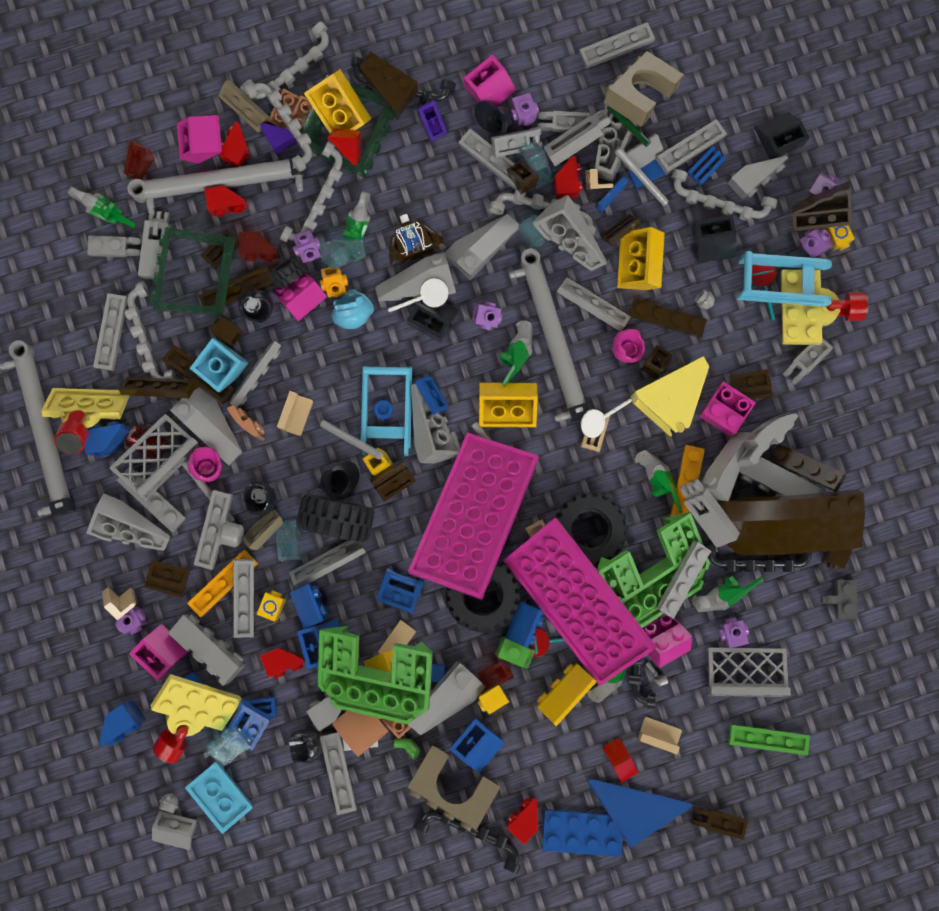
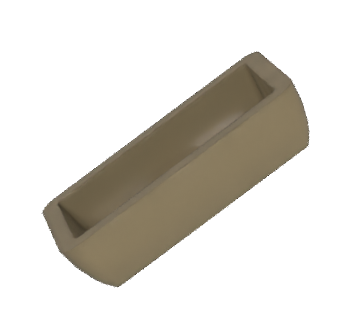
(262, 530)

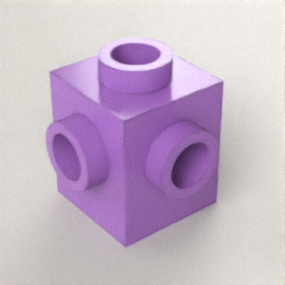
(524, 110)
(823, 180)
(816, 242)
(306, 246)
(481, 312)
(137, 621)
(739, 637)

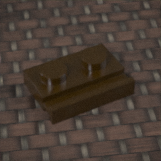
(753, 384)
(392, 480)
(167, 578)

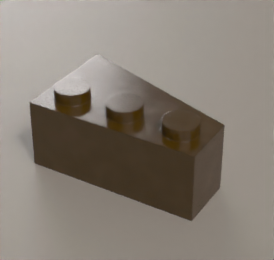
(389, 83)
(824, 210)

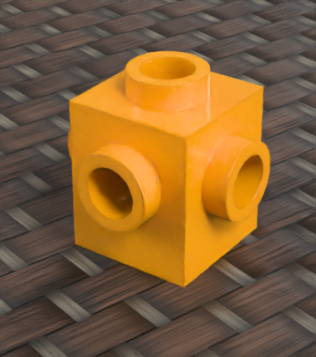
(333, 282)

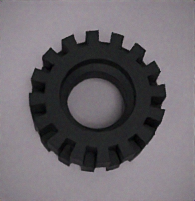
(287, 271)

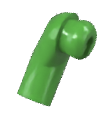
(409, 745)

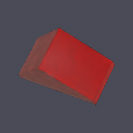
(347, 142)
(620, 759)

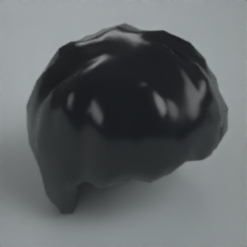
(256, 305)
(259, 498)
(305, 746)

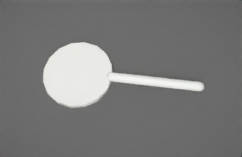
(433, 293)
(594, 421)

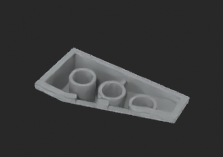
(567, 228)
(478, 247)
(409, 281)
(206, 420)
(431, 434)
(725, 469)
(120, 522)
(448, 697)

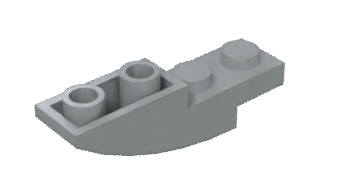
(763, 436)

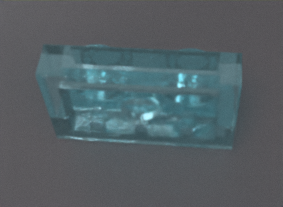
(228, 747)

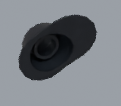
(493, 118)
(339, 479)

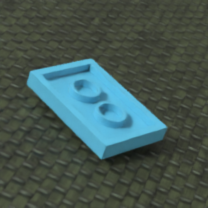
(219, 797)

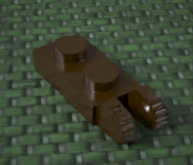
(721, 822)

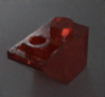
(255, 246)

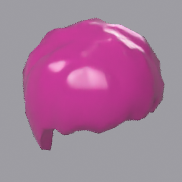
(628, 346)
(204, 464)

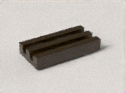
(620, 229)
(217, 263)

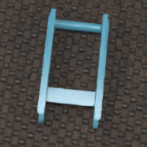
(808, 267)
(386, 432)

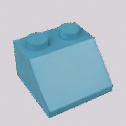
(218, 364)

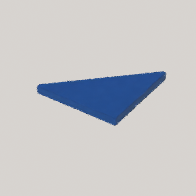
(636, 812)

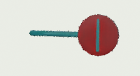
(762, 277)
(542, 642)

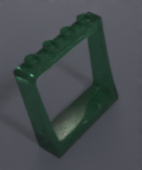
(314, 125)
(218, 308)

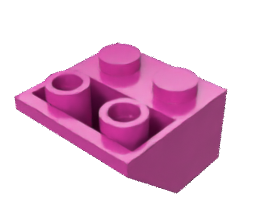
(489, 82)
(199, 138)
(300, 296)
(727, 409)
(669, 637)
(158, 653)

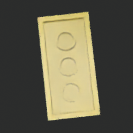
(674, 397)

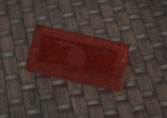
(136, 433)

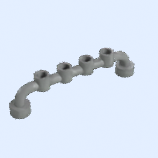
(301, 64)
(293, 125)
(326, 192)
(537, 202)
(727, 206)
(139, 331)

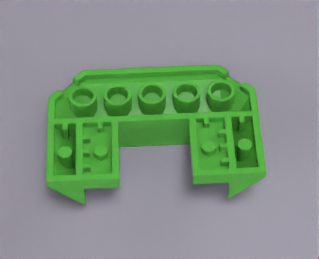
(644, 591)
(372, 691)

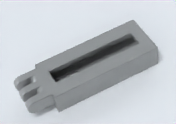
(577, 137)
(151, 247)
(714, 521)

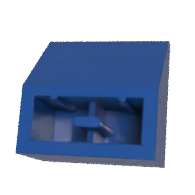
(106, 440)
(309, 605)
(524, 624)
(310, 642)
(121, 721)
(476, 744)

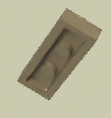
(243, 105)

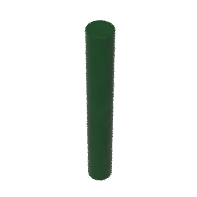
(630, 126)

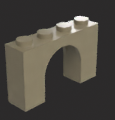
(648, 71)
(468, 813)

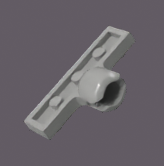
(217, 530)

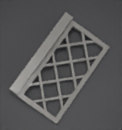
(164, 470)
(752, 689)

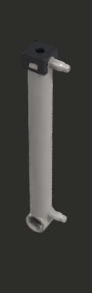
(203, 180)
(554, 336)
(42, 430)

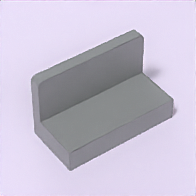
(643, 155)
(173, 830)

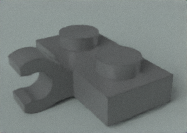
(844, 598)

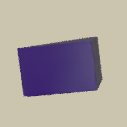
(431, 120)
(278, 137)

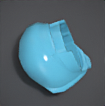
(352, 310)

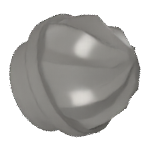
(705, 299)
(169, 803)

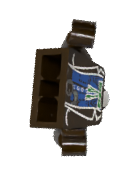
(413, 240)

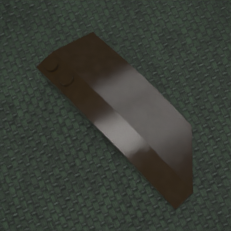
(797, 522)

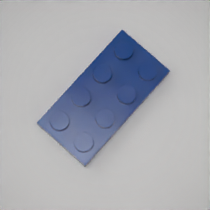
(581, 833)

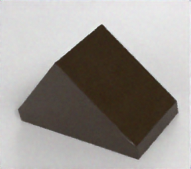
(523, 177)
(656, 362)

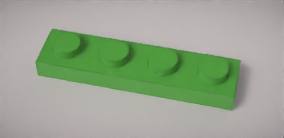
(769, 739)

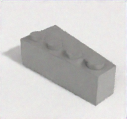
(613, 136)
(776, 480)
(207, 648)

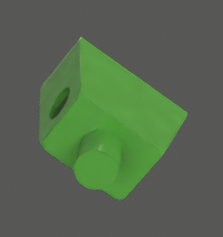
(514, 652)

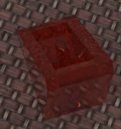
(137, 161)
(495, 674)

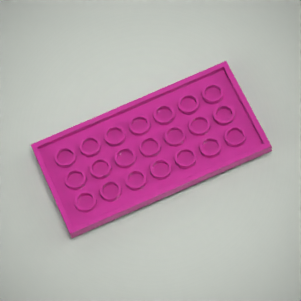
(474, 515)
(579, 602)

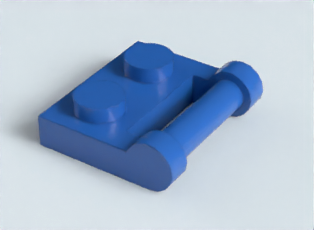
(396, 596)
(255, 724)

